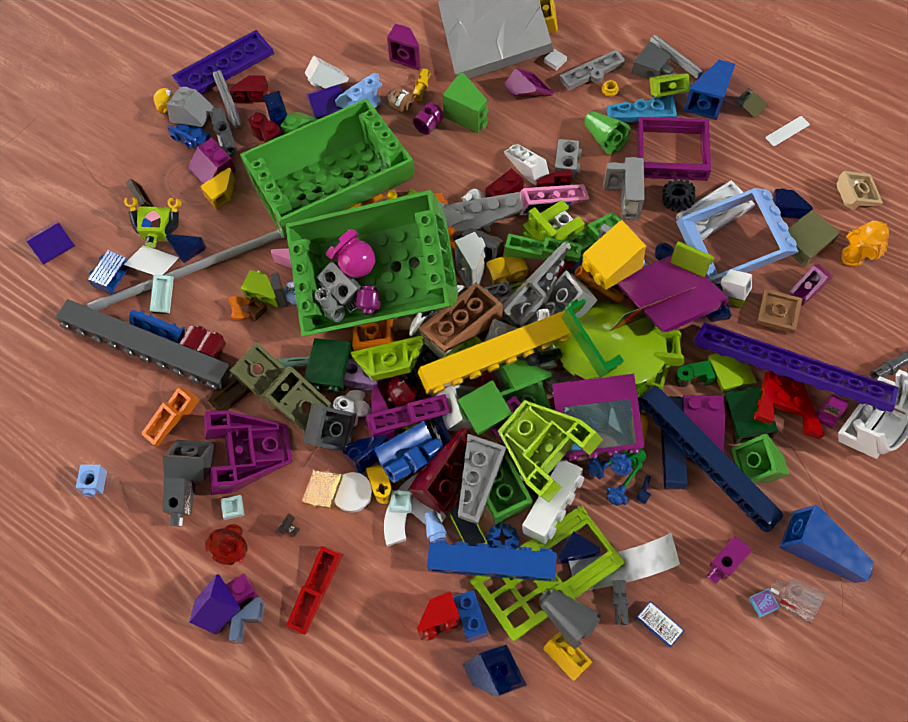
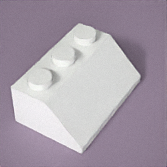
(470, 259)

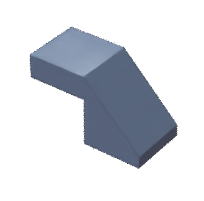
(251, 614)

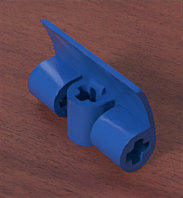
(408, 452)

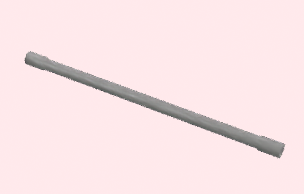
(104, 302)

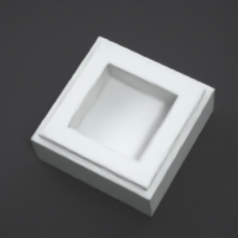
(555, 59)

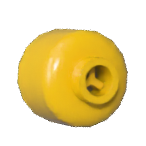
(161, 99)

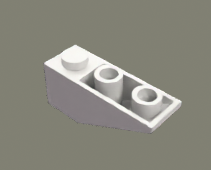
(528, 163)

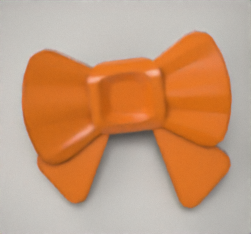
(236, 303)

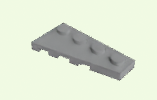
(488, 211)

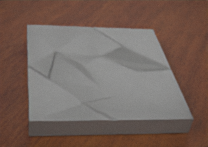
(493, 33)

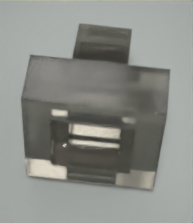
(287, 526)

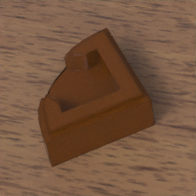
(256, 309)

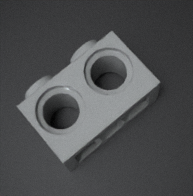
(567, 156)
(341, 280)

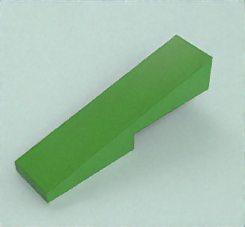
(591, 233)
(531, 248)

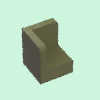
(751, 102)

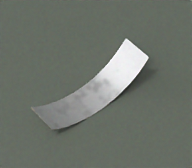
(639, 561)

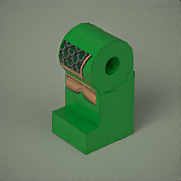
(695, 373)

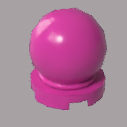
(353, 255)

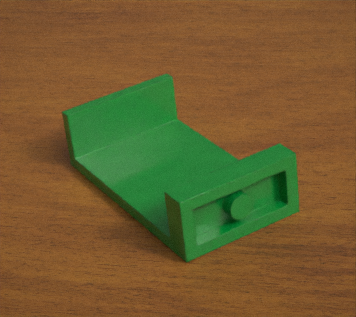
(584, 341)

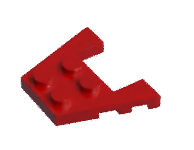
(789, 396)

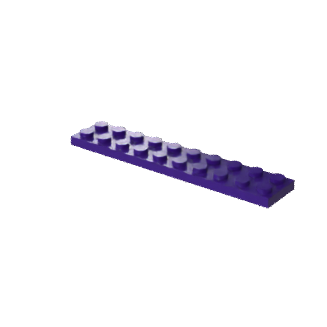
(797, 366)

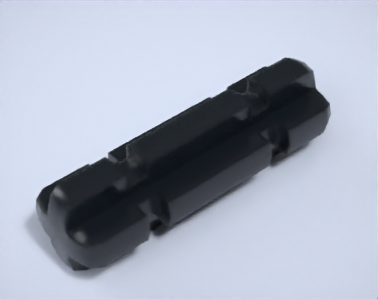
(544, 357)

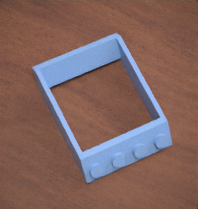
(771, 214)

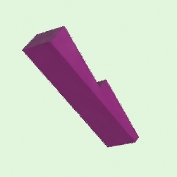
(407, 415)

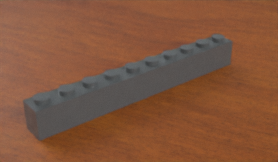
(145, 345)

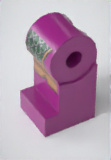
(831, 410)

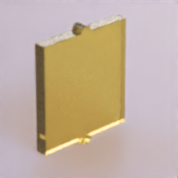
(322, 489)

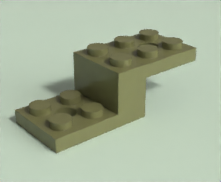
(278, 386)

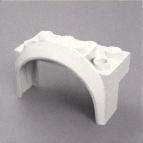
(889, 432)

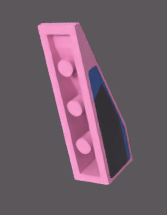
(545, 197)

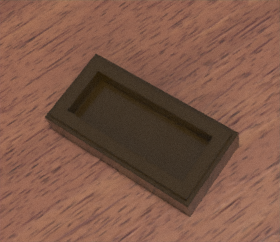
(139, 193)
(229, 395)

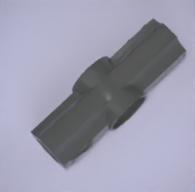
(223, 131)

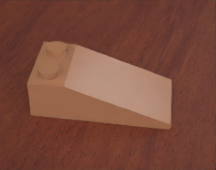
(464, 320)

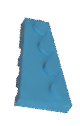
(653, 108)

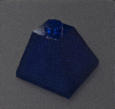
(361, 452)
(495, 671)

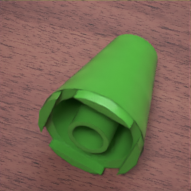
(607, 131)

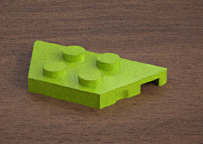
(390, 358)

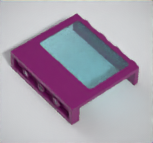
(607, 407)

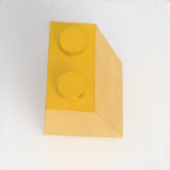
(614, 256)

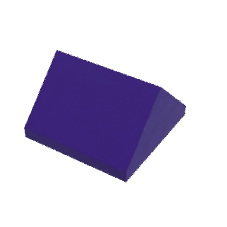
(323, 101)
(50, 242)
(214, 607)

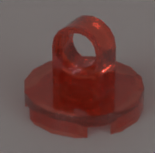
(227, 545)

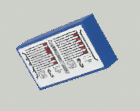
(660, 624)

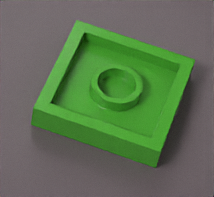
(485, 407)

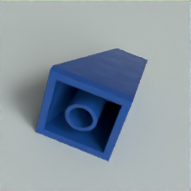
(709, 90)
(822, 542)

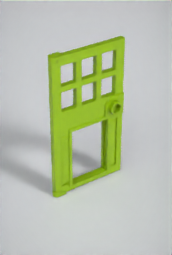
(572, 587)

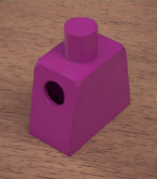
(733, 554)

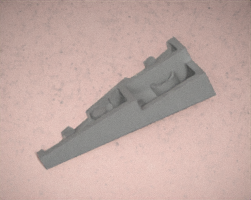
(531, 296)

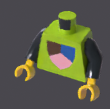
(154, 222)

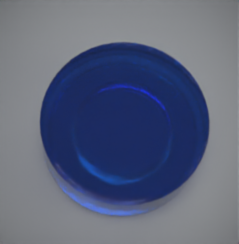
(663, 250)

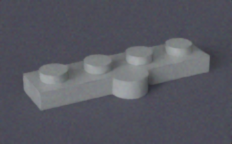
(593, 70)

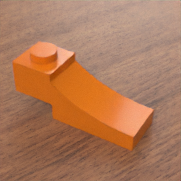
(170, 415)

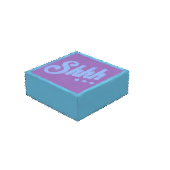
(764, 602)

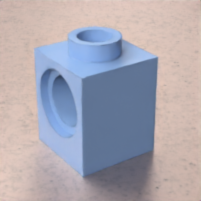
(87, 473)

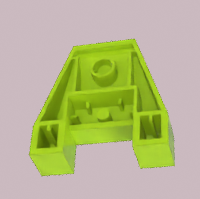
(540, 439)

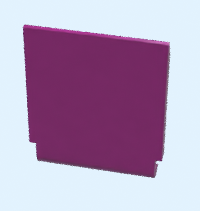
(665, 280)

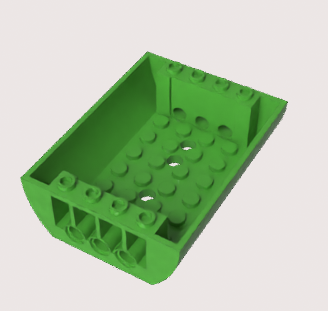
(322, 159)
(397, 233)

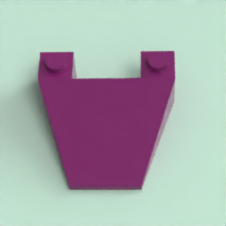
(252, 447)

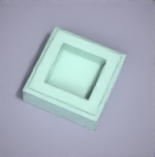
(401, 501)
(232, 507)

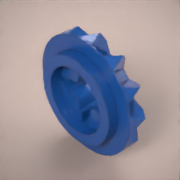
(507, 530)

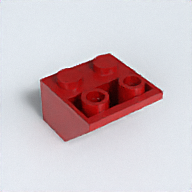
(438, 617)

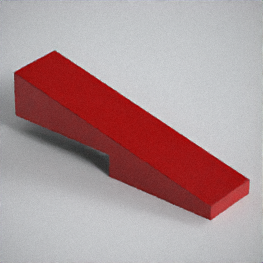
(314, 589)

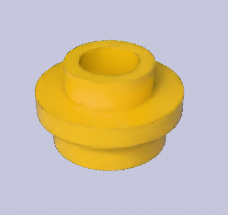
(610, 88)

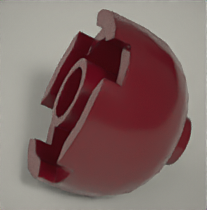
(402, 391)

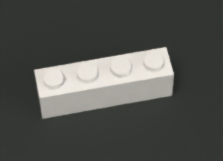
(544, 516)

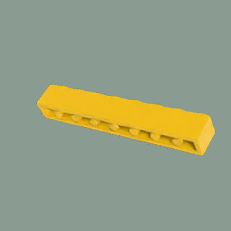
(494, 352)

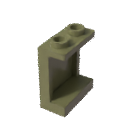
(812, 236)

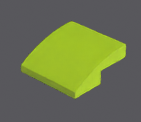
(731, 373)

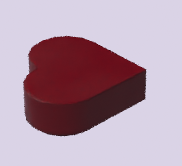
(486, 377)

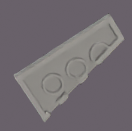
(479, 473)

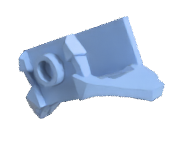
(364, 89)

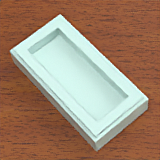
(161, 293)

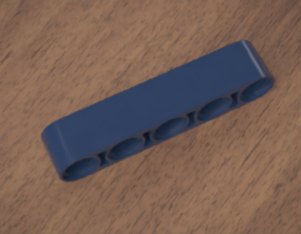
(673, 458)

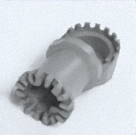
(329, 304)

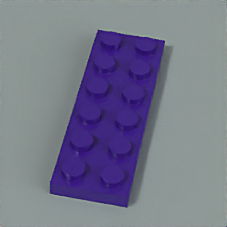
(229, 60)

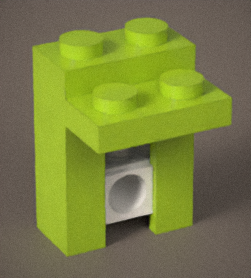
(549, 223)

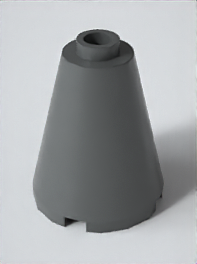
(569, 616)

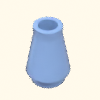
(434, 527)

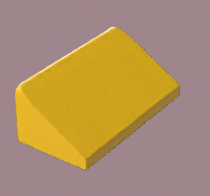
(570, 660)

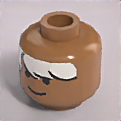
(400, 100)

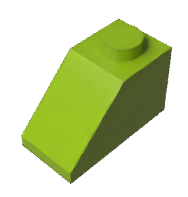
(669, 84)
(259, 287)

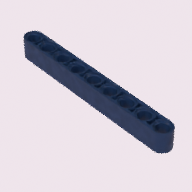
(710, 458)

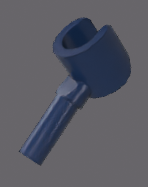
(643, 495)

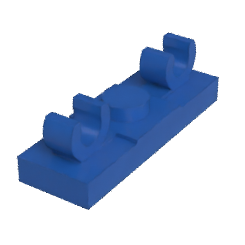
(156, 326)

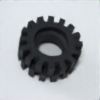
(678, 202)
(426, 359)

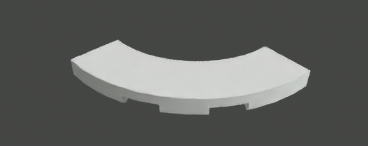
(395, 521)

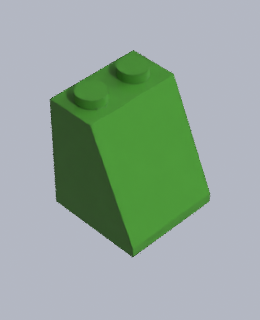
(465, 104)

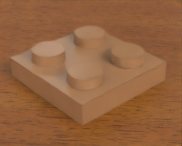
(779, 311)

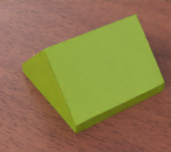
(691, 259)

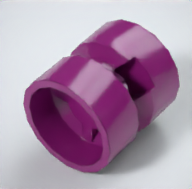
(428, 118)

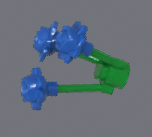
(622, 466)

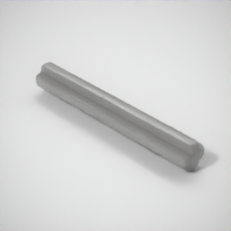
(677, 57)
(227, 99)

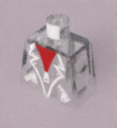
(799, 598)

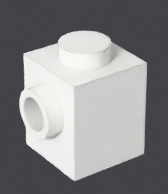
(737, 284)

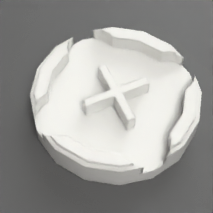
(353, 492)

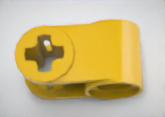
(379, 482)

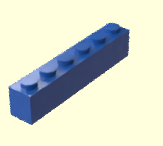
(492, 562)

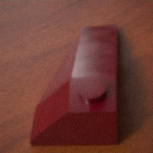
(440, 479)

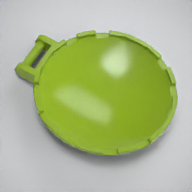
(638, 343)

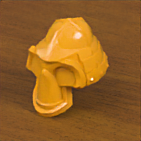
(866, 241)

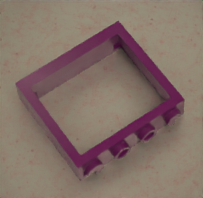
(677, 171)

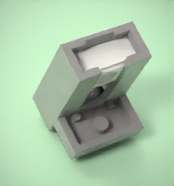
(630, 180)

